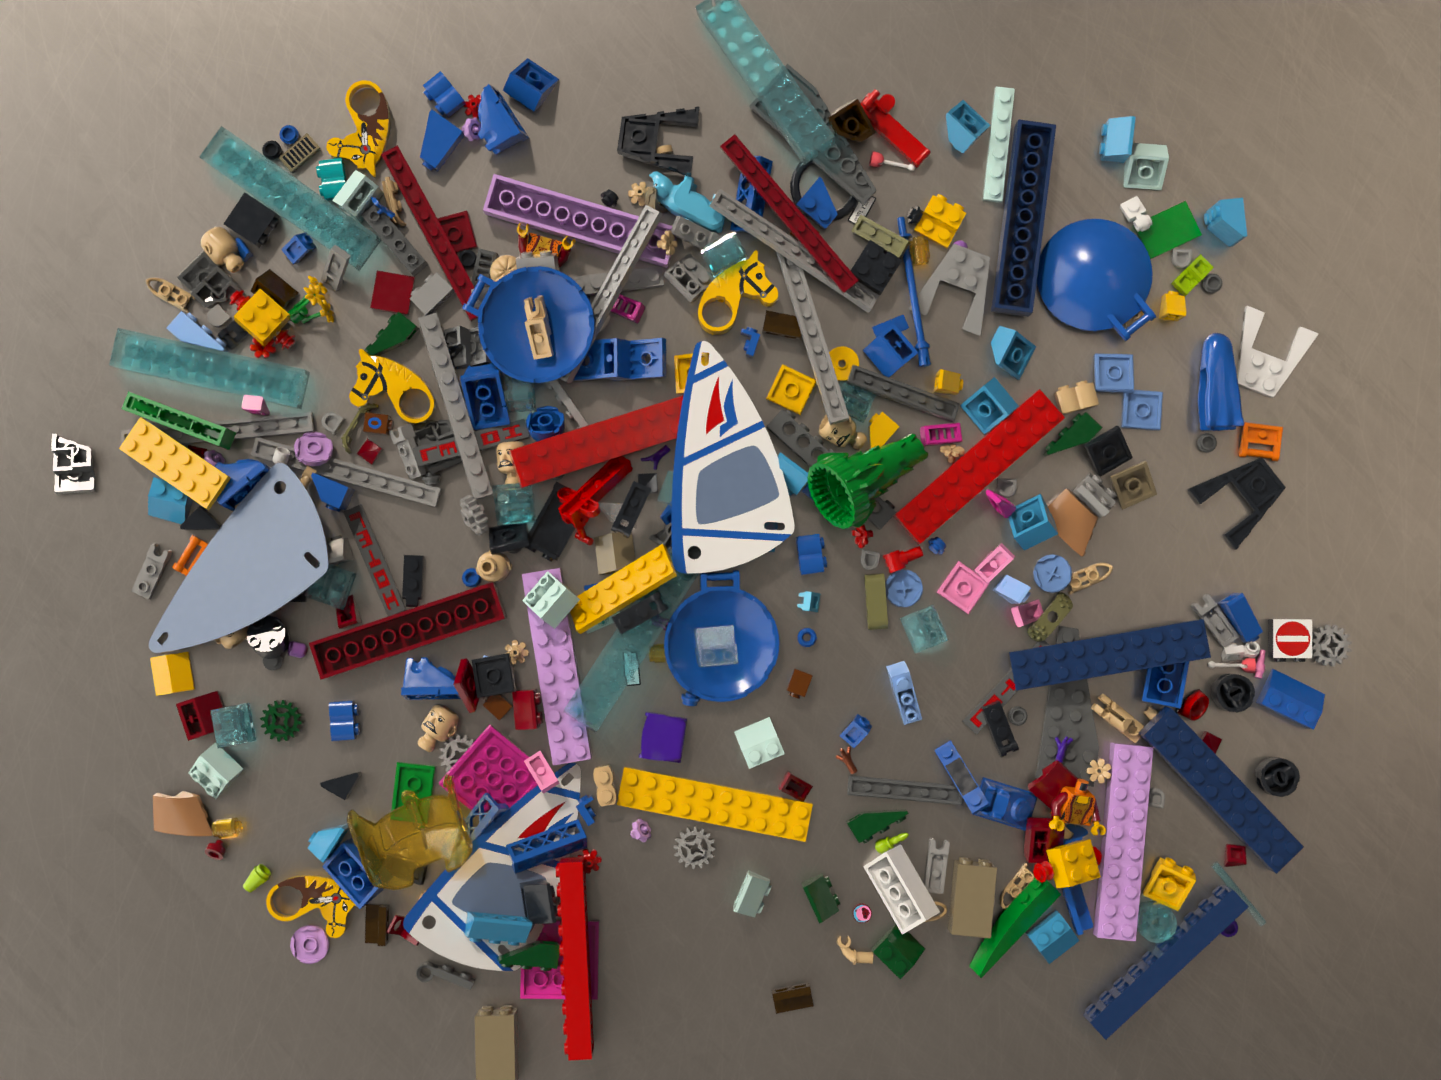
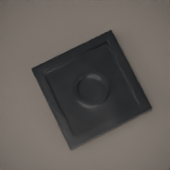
(1108, 451)
(508, 537)
(493, 675)

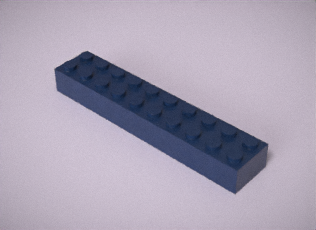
(1023, 218)
(1109, 654)
(1220, 789)
(1165, 961)

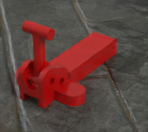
(891, 129)
(583, 503)

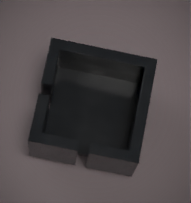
(875, 266)

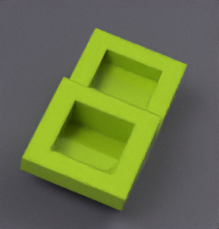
(1192, 275)

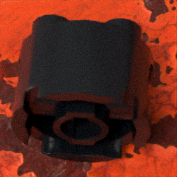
(268, 637)
(1232, 692)
(1277, 776)

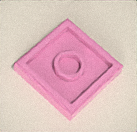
(963, 587)

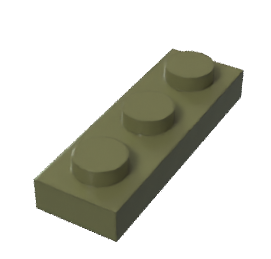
(880, 235)

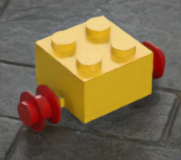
(262, 318)
(1070, 864)

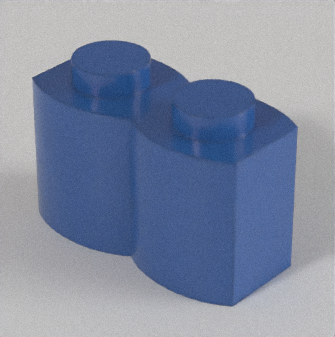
(444, 94)
(810, 554)
(343, 721)

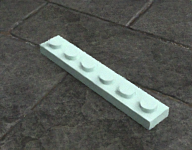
(998, 144)

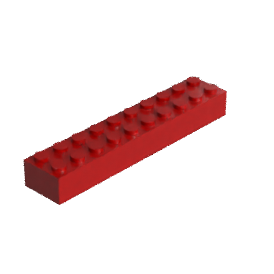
(596, 442)
(979, 466)
(576, 958)

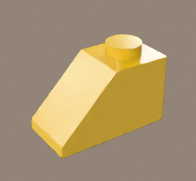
(1172, 306)
(948, 382)
(880, 429)

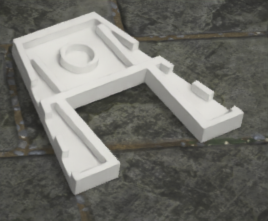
(1262, 371)

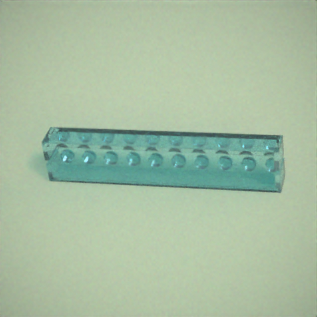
(766, 77)

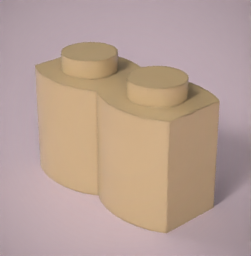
(1076, 398)
(606, 790)

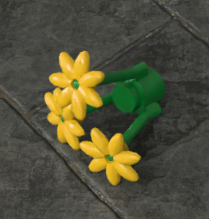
(299, 311)

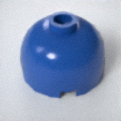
(545, 423)

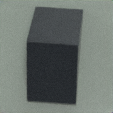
(201, 520)
(342, 785)

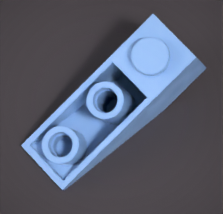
(190, 332)
(1012, 590)
(904, 692)

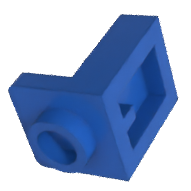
(298, 247)
(750, 345)
(856, 730)
(587, 813)

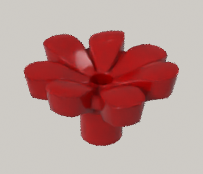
(470, 108)
(261, 350)
(862, 536)
(591, 857)

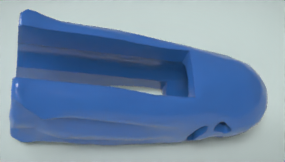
(1218, 386)

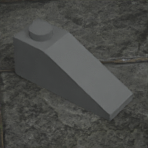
(339, 550)

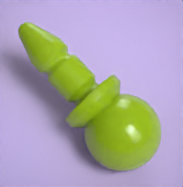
(883, 845)

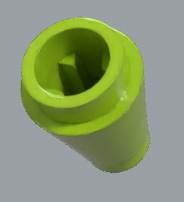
(257, 877)

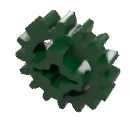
(287, 726)

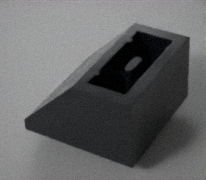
(538, 901)

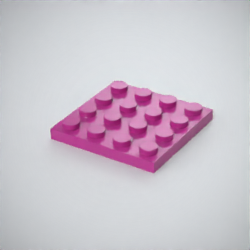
(491, 767)
(547, 984)

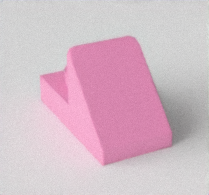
(994, 563)
(1027, 613)
(541, 772)

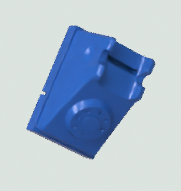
(498, 122)
(484, 397)
(244, 477)
(427, 682)
(1007, 803)

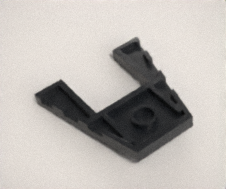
(640, 136)
(1256, 485)

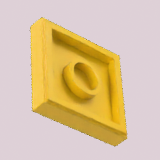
(791, 389)

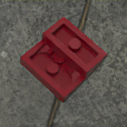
(1051, 782)

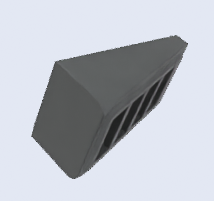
(481, 252)

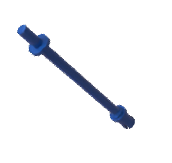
(921, 345)

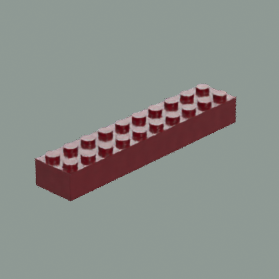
(407, 630)

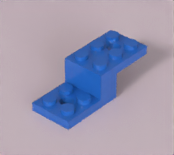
(624, 360)

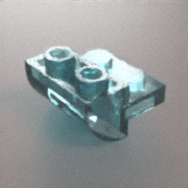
(723, 253)
(857, 401)
(514, 504)
(332, 587)
(924, 628)
(715, 646)
(233, 725)

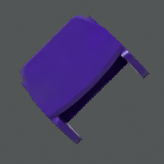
(663, 737)

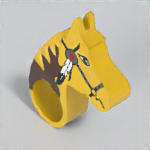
(372, 133)
(317, 893)

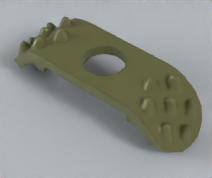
(346, 437)
(1043, 627)

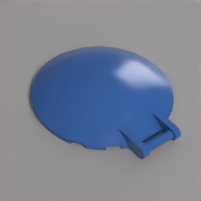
(1096, 277)
(504, 317)
(753, 633)

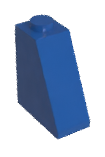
(439, 141)
(1241, 617)

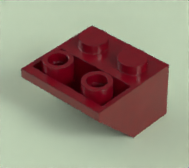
(526, 709)
(196, 714)
(1040, 838)

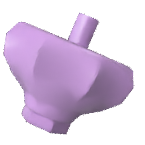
(471, 129)
(213, 457)
(641, 830)

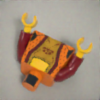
(536, 243)
(1076, 806)

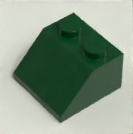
(820, 897)
(898, 951)

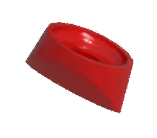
(1194, 706)

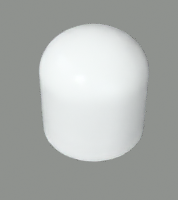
(281, 455)

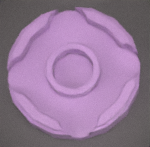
(313, 449)
(310, 944)

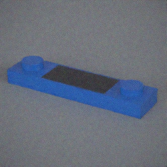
(962, 777)

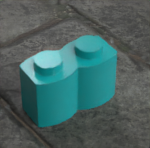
(332, 176)

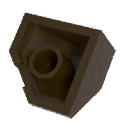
(851, 122)

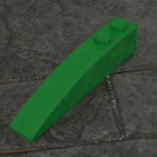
(179, 420)
(1014, 923)

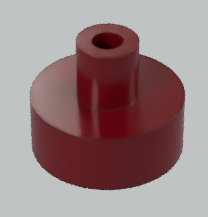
(215, 850)

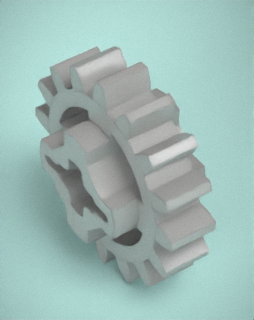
(474, 515)
(1329, 637)
(454, 746)
(686, 844)

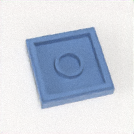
(1114, 373)
(1142, 410)

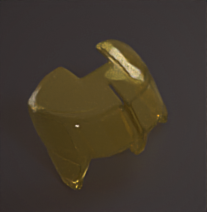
(396, 844)

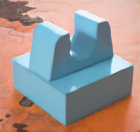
(811, 601)

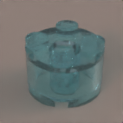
(519, 395)
(1159, 931)

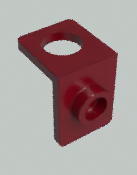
(401, 930)

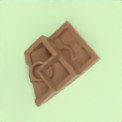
(1073, 521)
(180, 815)

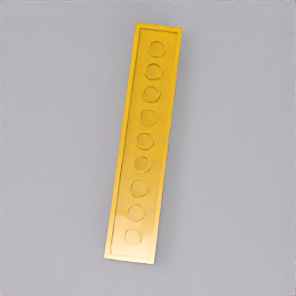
(714, 804)

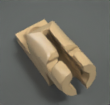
(538, 328)
(1118, 718)

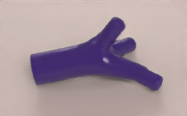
(656, 457)
(1062, 748)

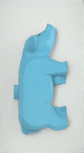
(686, 202)

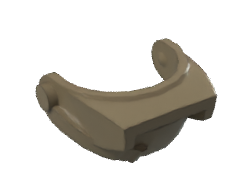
(651, 200)

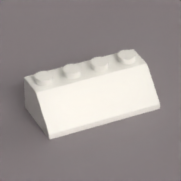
(901, 889)

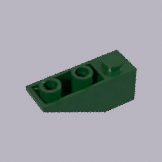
(396, 334)
(1079, 433)
(870, 822)
(536, 954)

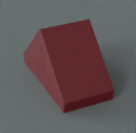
(350, 615)
(794, 786)

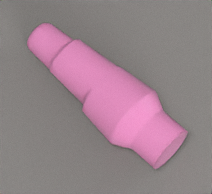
(1260, 666)

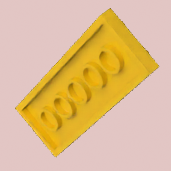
(175, 463)
(622, 588)

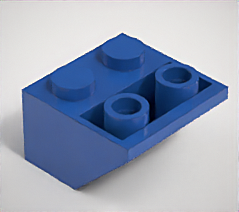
(890, 351)

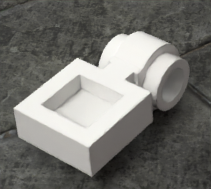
(1134, 210)
(1234, 652)

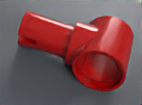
(898, 559)

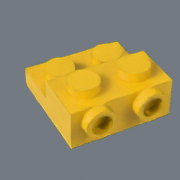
(940, 220)
(1170, 883)

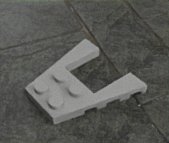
(963, 269)

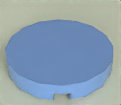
(1052, 573)
(903, 588)

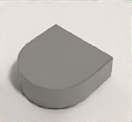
(1181, 258)
(218, 316)
(332, 422)
(1006, 487)
(870, 559)
(1156, 798)

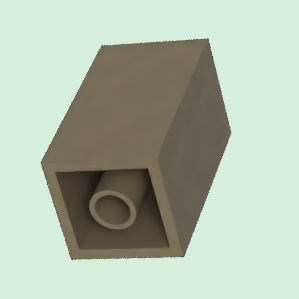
(972, 897)
(497, 1043)

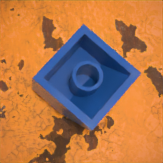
(530, 84)
(333, 493)

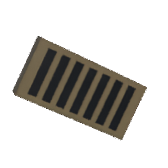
(299, 153)

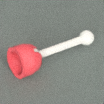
(877, 160)
(1248, 665)

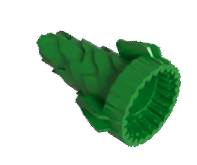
(848, 486)

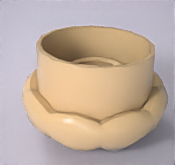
(502, 266)

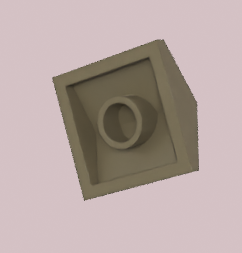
(1133, 485)
(613, 552)

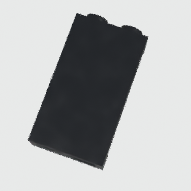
(549, 531)

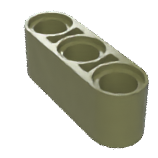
(876, 601)

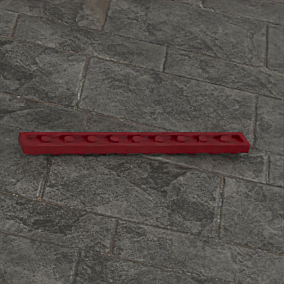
(789, 213)
(429, 225)

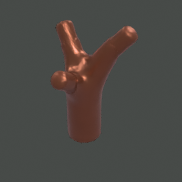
(847, 760)

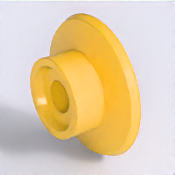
(843, 354)

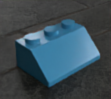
(1227, 220)
(497, 928)

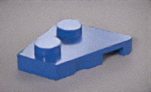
(818, 204)

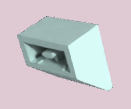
(357, 194)
(551, 600)
(215, 770)

